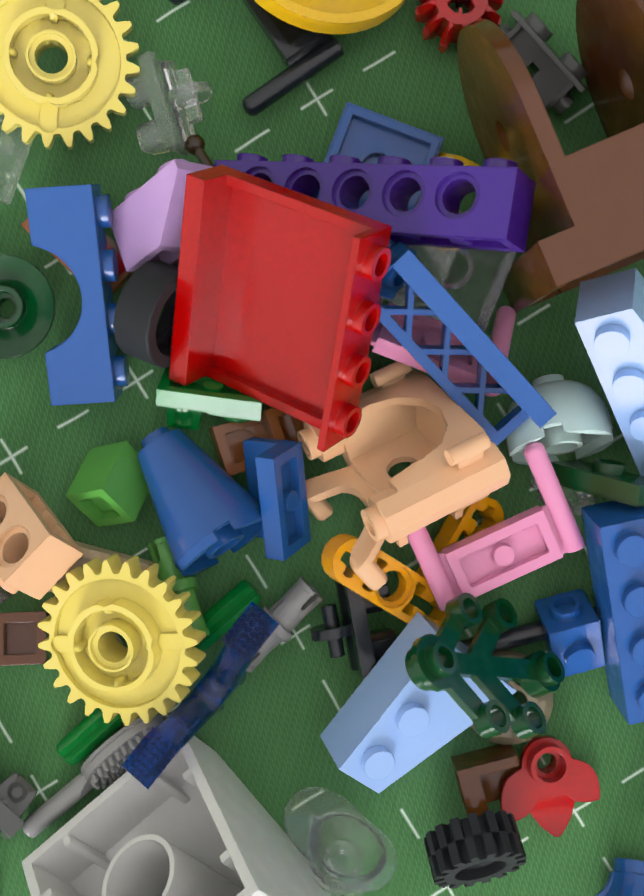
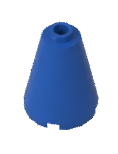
(196, 501)

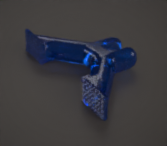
(206, 699)

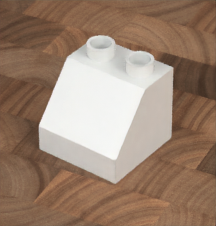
(181, 837)

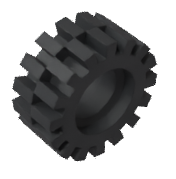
(474, 849)

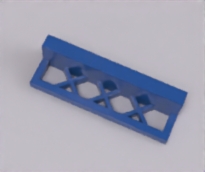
(474, 343)

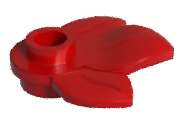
(551, 790)

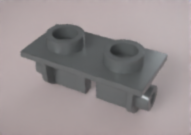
(556, 73)

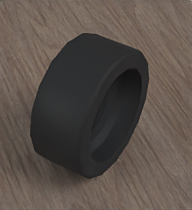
(139, 310)

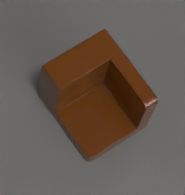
(482, 775)

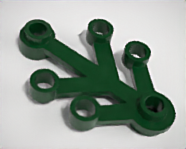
(438, 668)

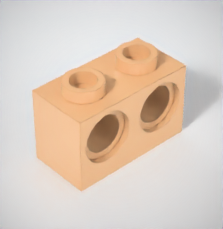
(32, 541)

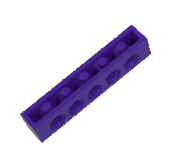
(494, 222)

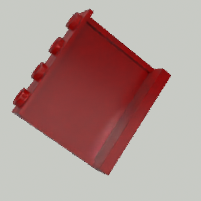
(278, 297)

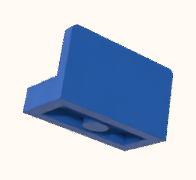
(279, 486)

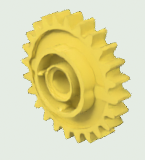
(86, 87)
(146, 614)

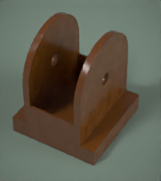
(584, 203)

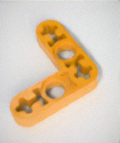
(410, 582)

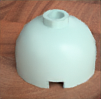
(578, 426)

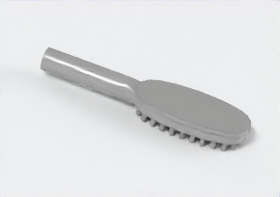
(101, 766)

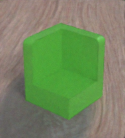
(109, 485)

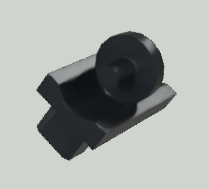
(362, 645)

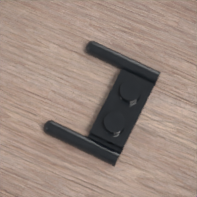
(300, 49)

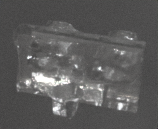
(173, 101)

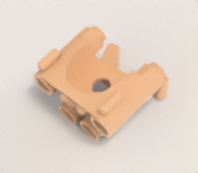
(404, 422)

